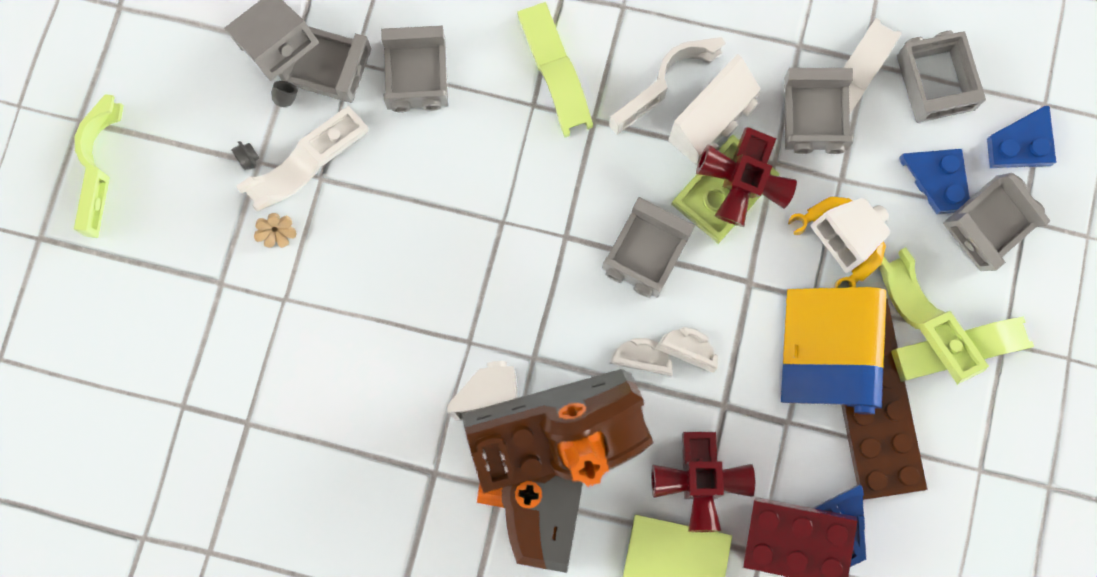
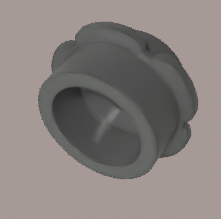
(245, 155)

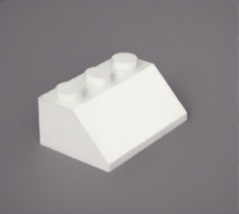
(716, 110)
(485, 388)

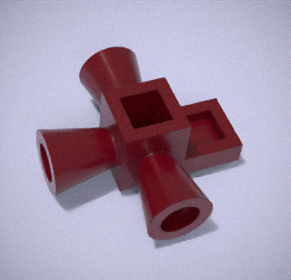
(746, 175)
(702, 480)

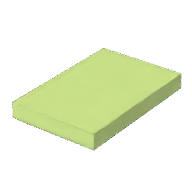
(705, 195)
(669, 550)

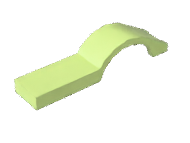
(555, 67)
(95, 181)
(937, 326)
(989, 339)

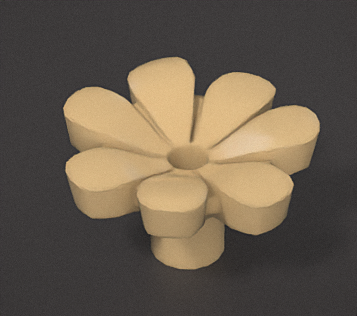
(274, 230)

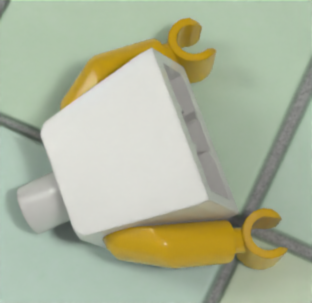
(850, 232)

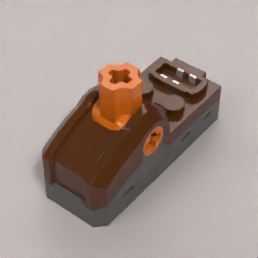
(563, 430)
(545, 529)

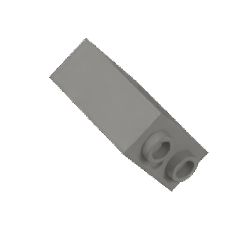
(967, 74)

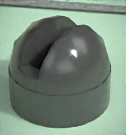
(283, 93)

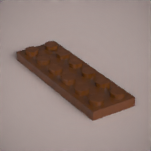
(886, 442)

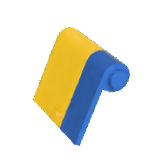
(834, 347)

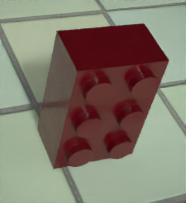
(799, 540)

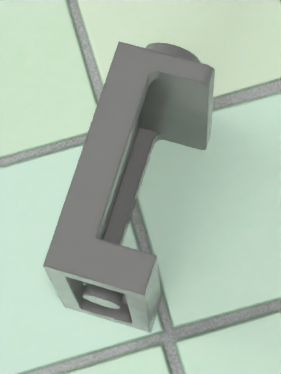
(272, 36)
(331, 66)
(415, 68)
(817, 110)
(996, 220)
(647, 248)

